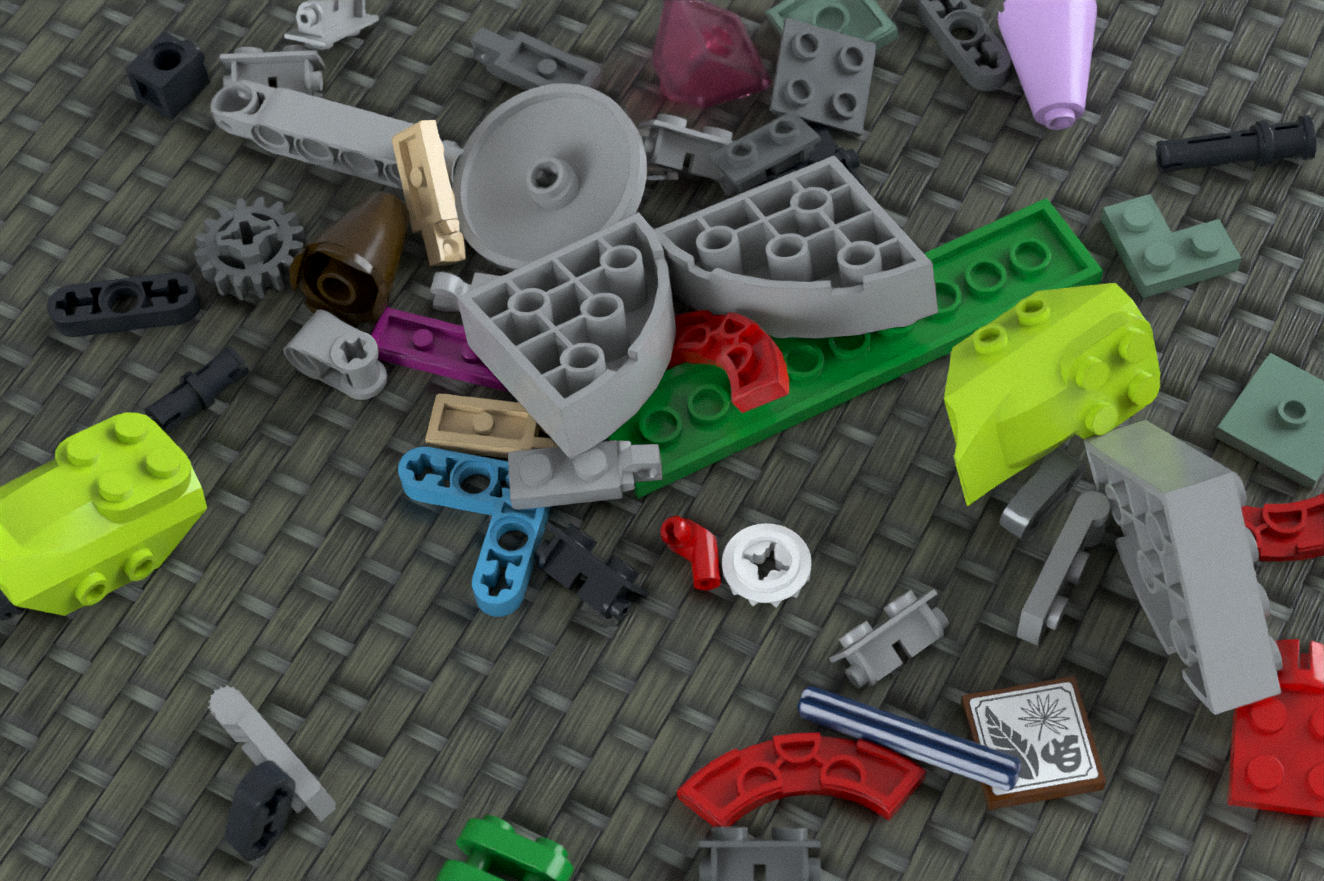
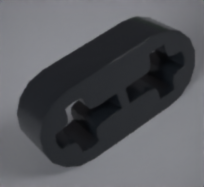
(259, 810)

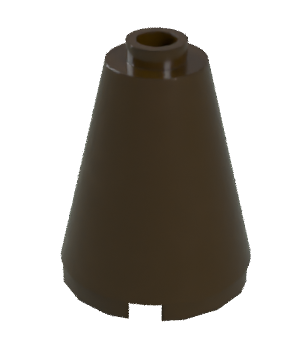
(354, 260)

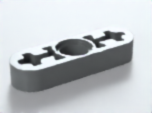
(966, 52)

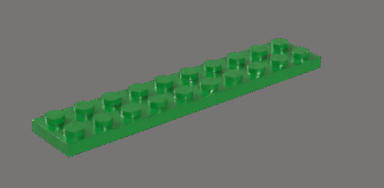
(974, 284)

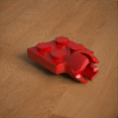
(1281, 740)

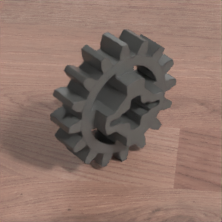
(249, 247)

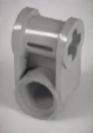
(338, 356)

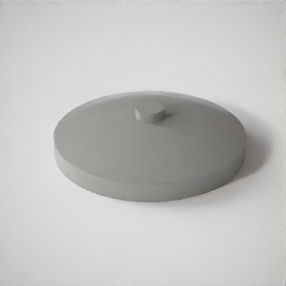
(547, 173)

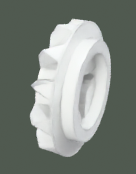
(753, 546)

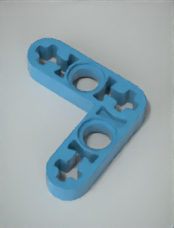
(504, 519)

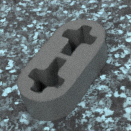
(1042, 494)

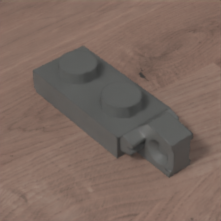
(531, 62)

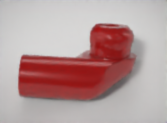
(695, 546)

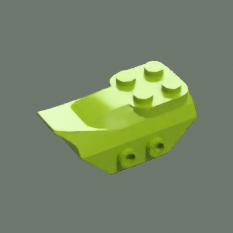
(1043, 375)
(95, 515)

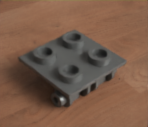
(823, 76)

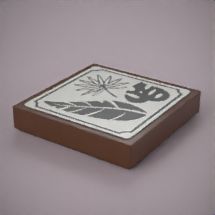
(1046, 731)

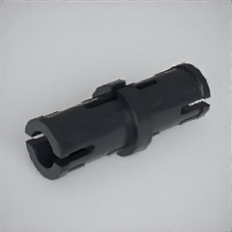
(197, 390)

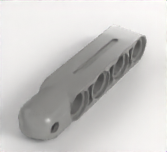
(311, 129)

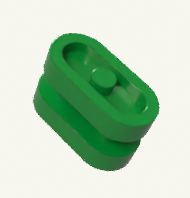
(495, 845)

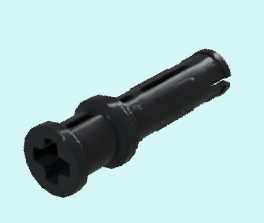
(1258, 144)

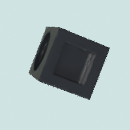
(168, 74)

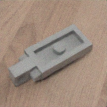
(553, 479)

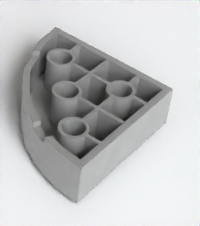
(801, 258)
(579, 332)
(1190, 560)

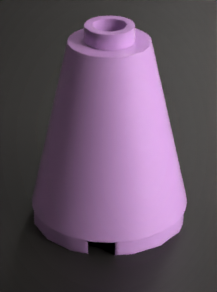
(1051, 55)

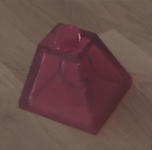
(705, 55)

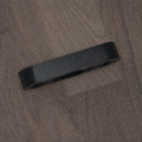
(107, 292)

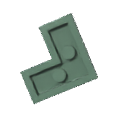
(1163, 258)

